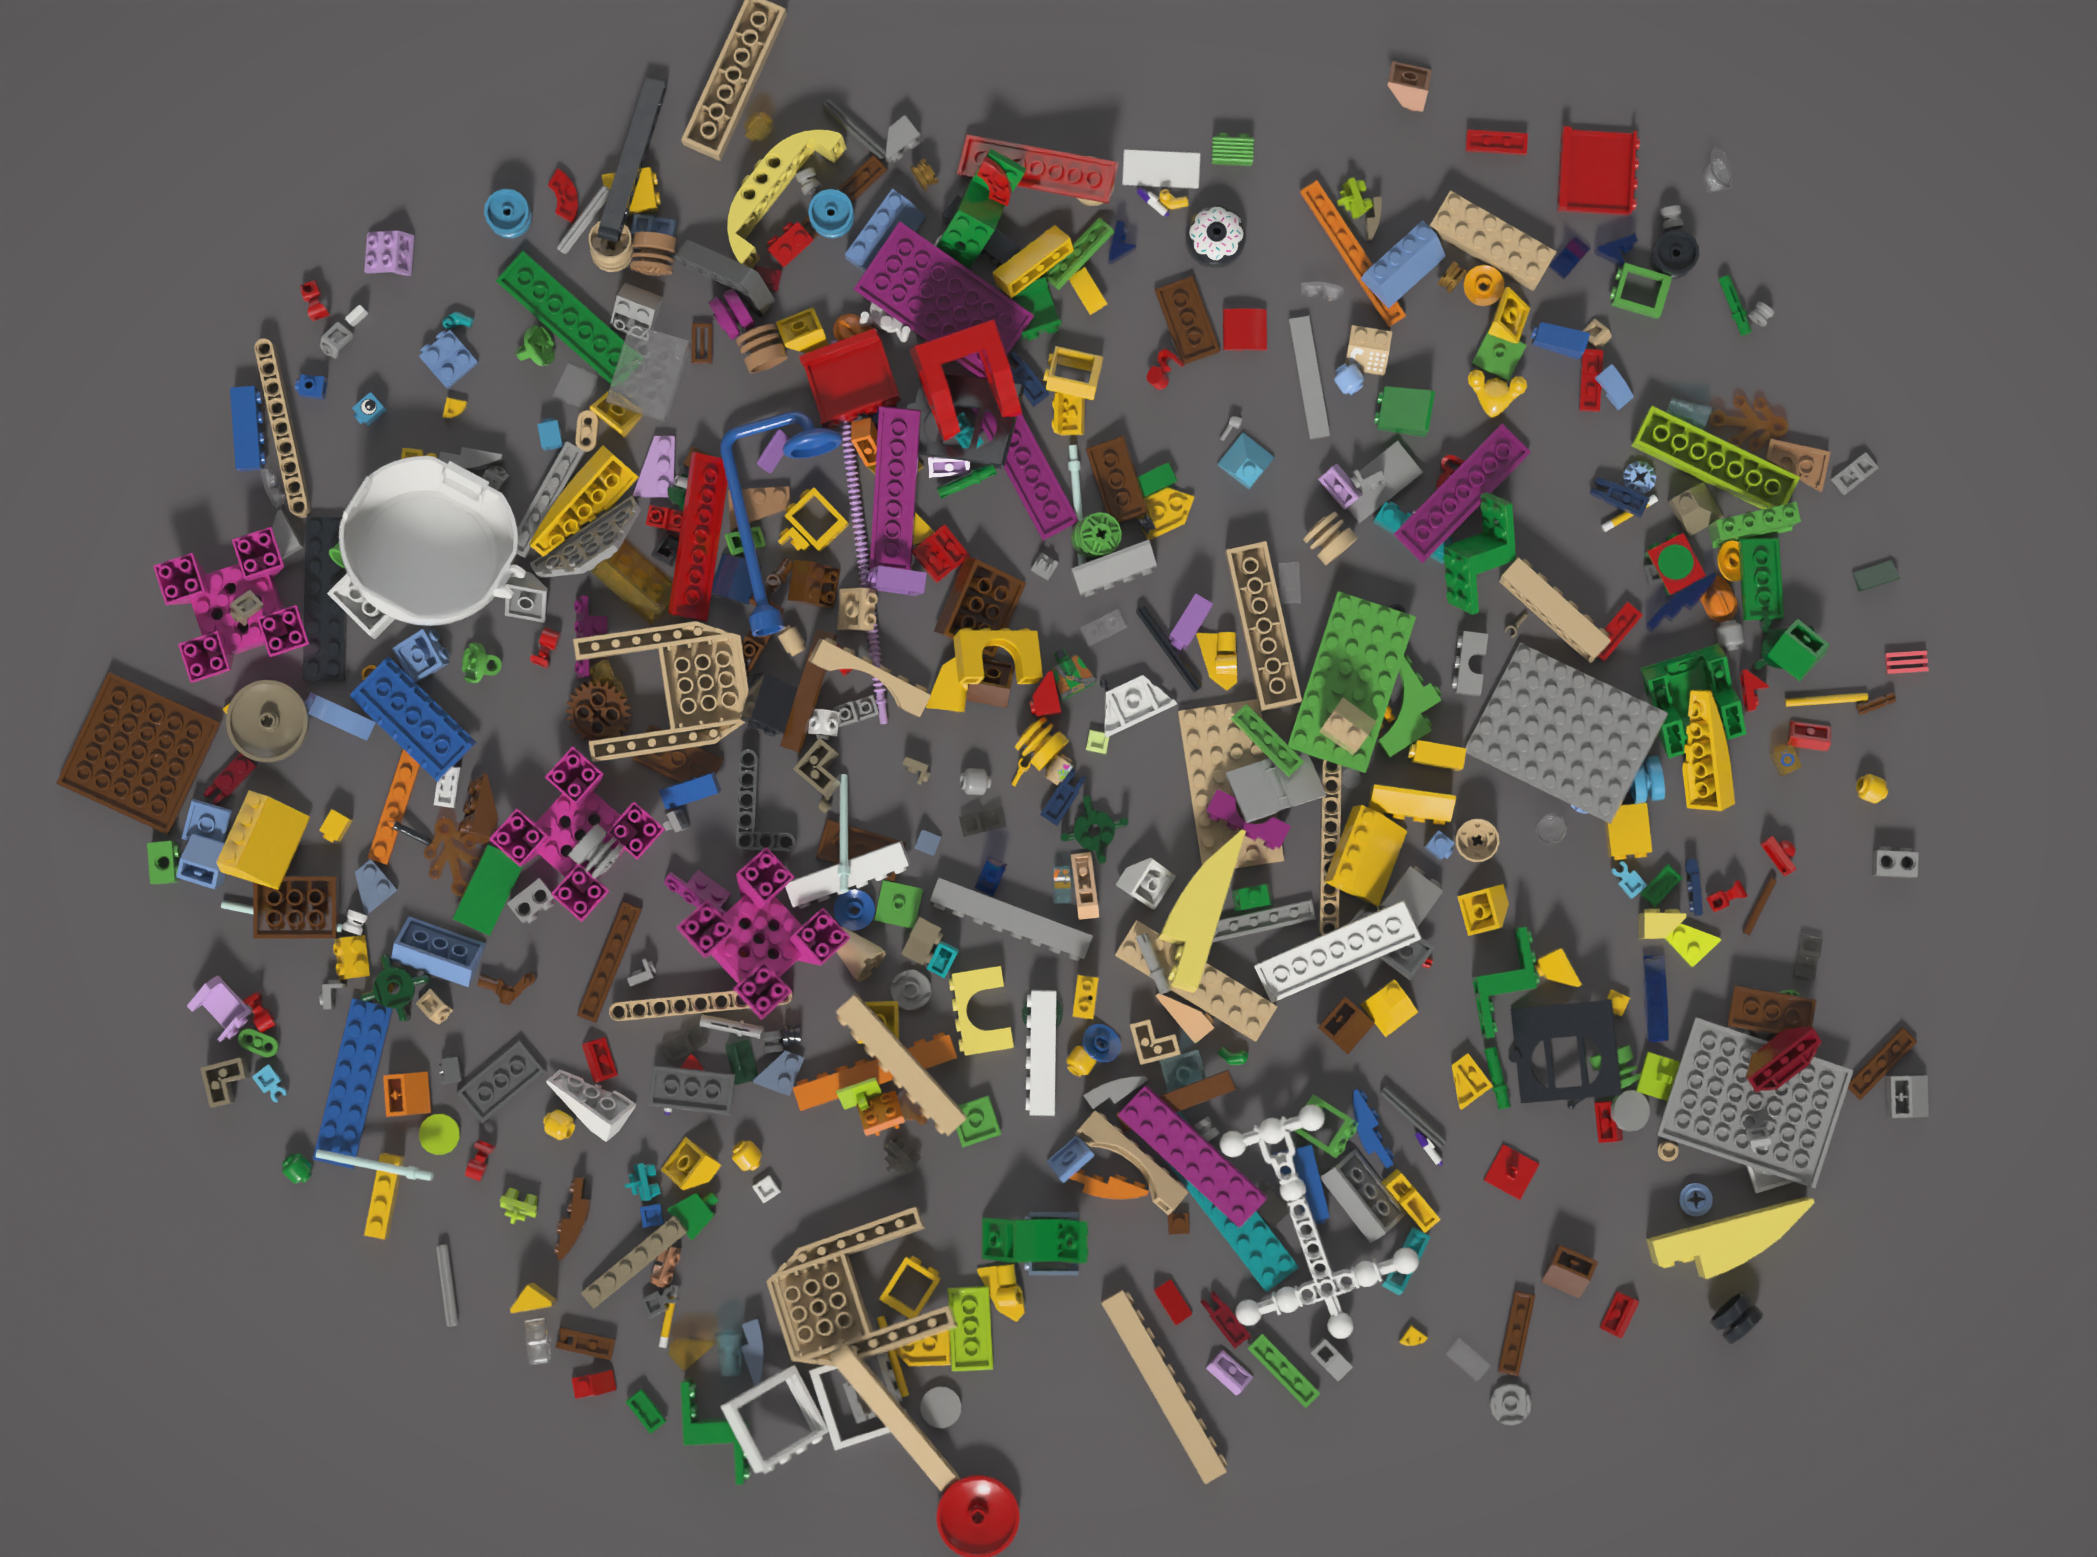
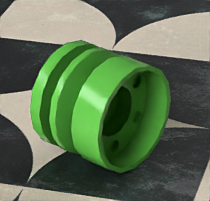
(1085, 539)
(1624, 1055)

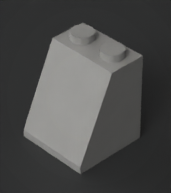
(1416, 891)

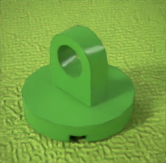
(537, 346)
(475, 663)

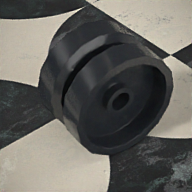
(1683, 245)
(1736, 1318)

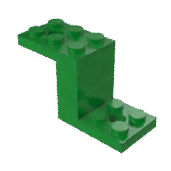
(977, 214)
(1479, 553)
(1505, 982)
(1034, 1240)
(710, 1430)

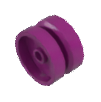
(729, 315)

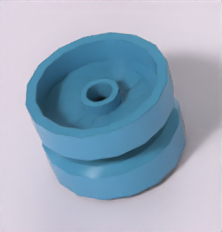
(501, 203)
(835, 225)
(1648, 781)

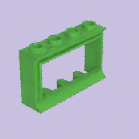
(1754, 524)

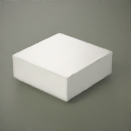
(356, 315)
(766, 1189)

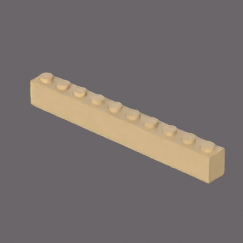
(1162, 1384)

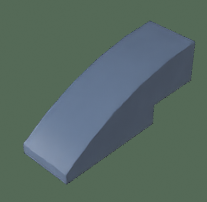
(755, 1349)

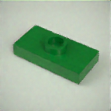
(1661, 885)
(646, 1411)

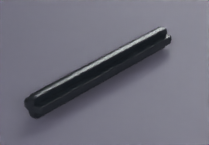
(1169, 649)

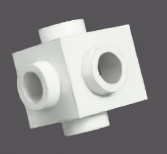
(824, 723)

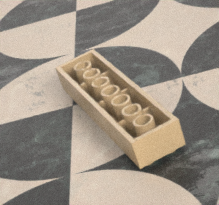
(734, 77)
(1263, 626)
(1216, 991)
(901, 1063)

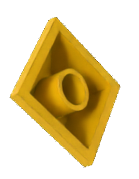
(802, 331)
(1484, 909)
(1557, 968)
(1389, 1007)
(690, 1165)

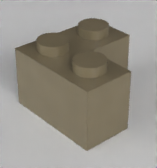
(814, 766)
(922, 941)
(218, 1080)

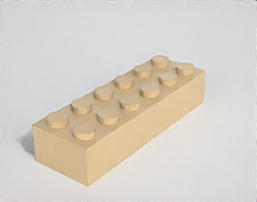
(1492, 240)
(1554, 610)

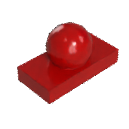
(1780, 854)

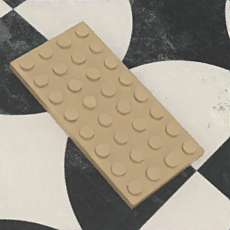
(1211, 749)

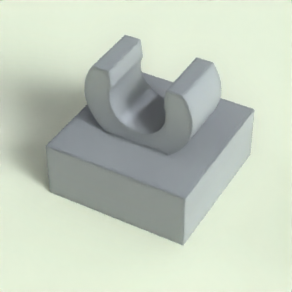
(1044, 566)
(676, 821)
(1758, 1137)

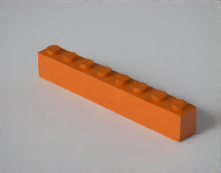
(824, 1088)

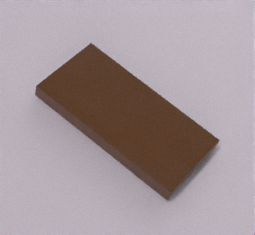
(1187, 320)
(1117, 479)
(680, 763)
(859, 843)
(1769, 1010)

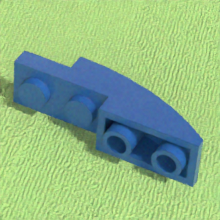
(1367, 1120)

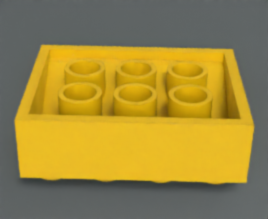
(262, 840)
(1366, 854)

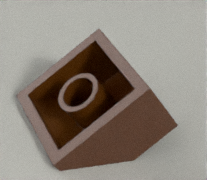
(996, 684)

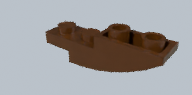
(754, 645)
(572, 1227)

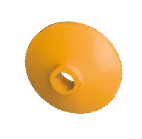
(1483, 275)
(1729, 560)

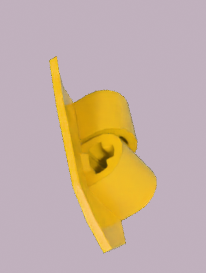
(1220, 657)
(947, 692)
(1004, 1289)

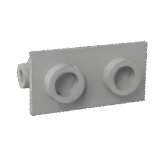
(860, 1408)

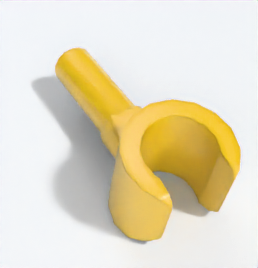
(1020, 771)

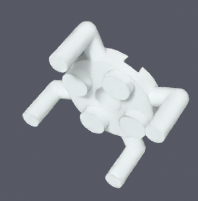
(882, 321)

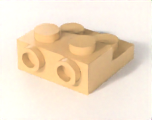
(857, 609)

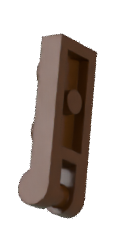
(586, 1343)

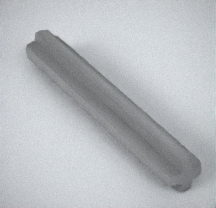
(584, 220)
(447, 1285)

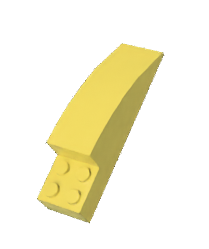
(1197, 915)
(1727, 1241)

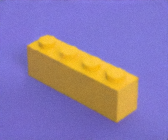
(1033, 261)
(383, 1199)

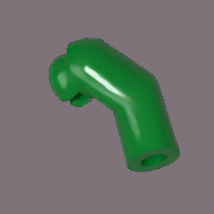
(1233, 1058)

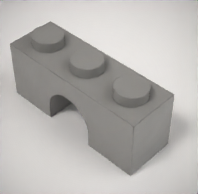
(1467, 681)

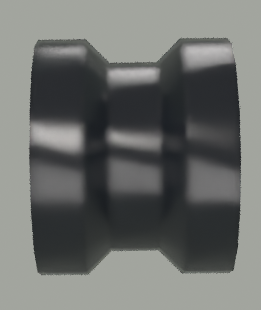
(792, 1034)

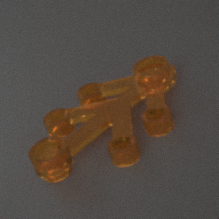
(1752, 423)
(449, 853)

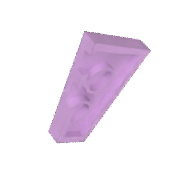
(658, 469)

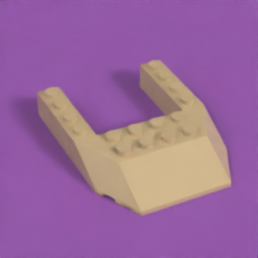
(701, 685)
(823, 1304)

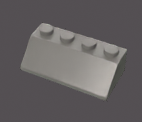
(1114, 568)
(1363, 1196)

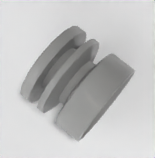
(596, 851)

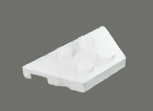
(1132, 704)

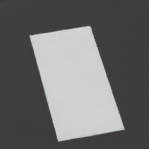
(1161, 169)

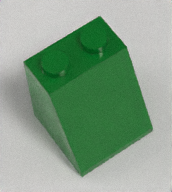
(1404, 410)

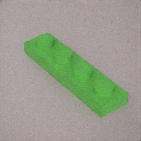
(1083, 249)
(1267, 740)
(1284, 1370)

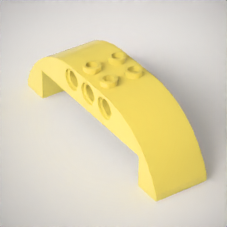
(770, 180)

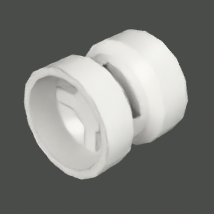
(354, 927)

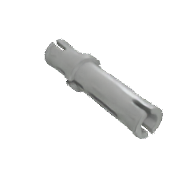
(1153, 963)
(711, 1022)

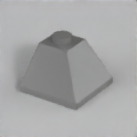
(528, 599)

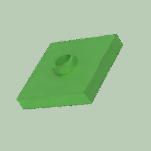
(1498, 356)
(898, 904)
(980, 1122)

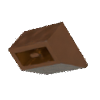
(813, 584)
(1345, 1025)
(1569, 1271)

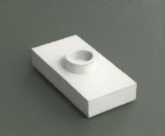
(447, 788)

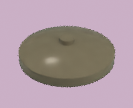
(267, 721)

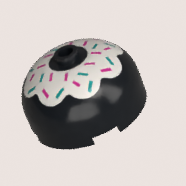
(1214, 249)

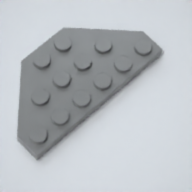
(590, 544)

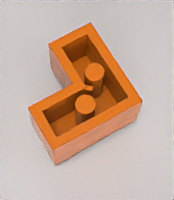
(864, 438)

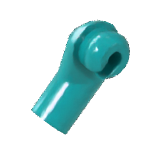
(456, 319)

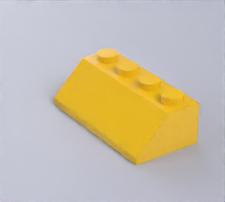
(1412, 803)

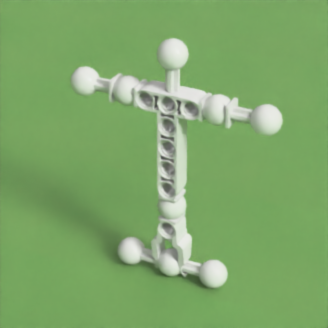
(1293, 1191)

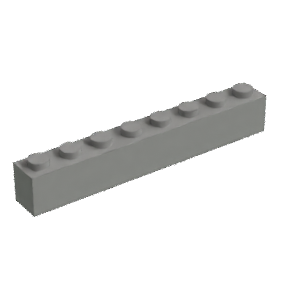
(1011, 918)

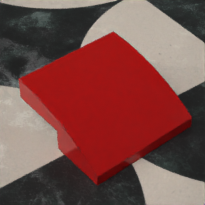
(1244, 329)
(940, 553)

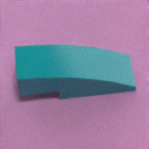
(1417, 1242)

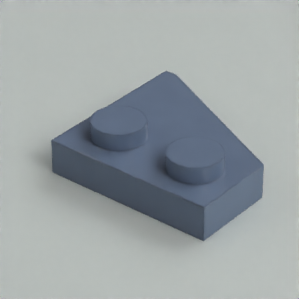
(373, 885)
(781, 1073)

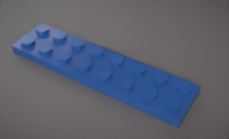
(353, 1080)

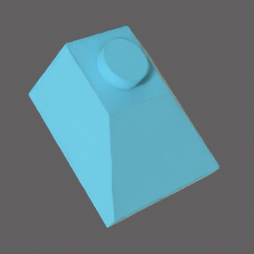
(1246, 461)

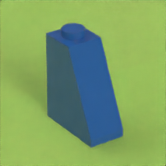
(1560, 339)

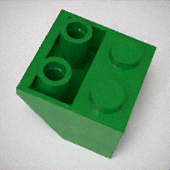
(1799, 650)

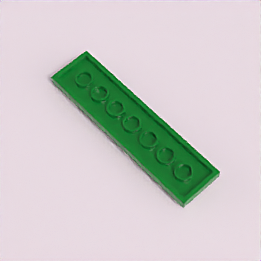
(563, 314)

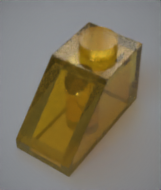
(689, 1350)

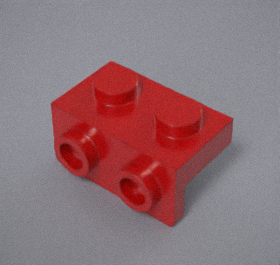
(789, 243)

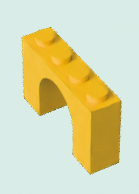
(1021, 644)

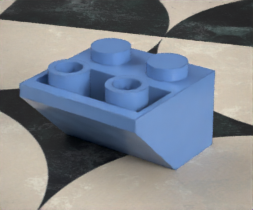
(199, 862)

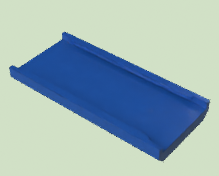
(412, 719)

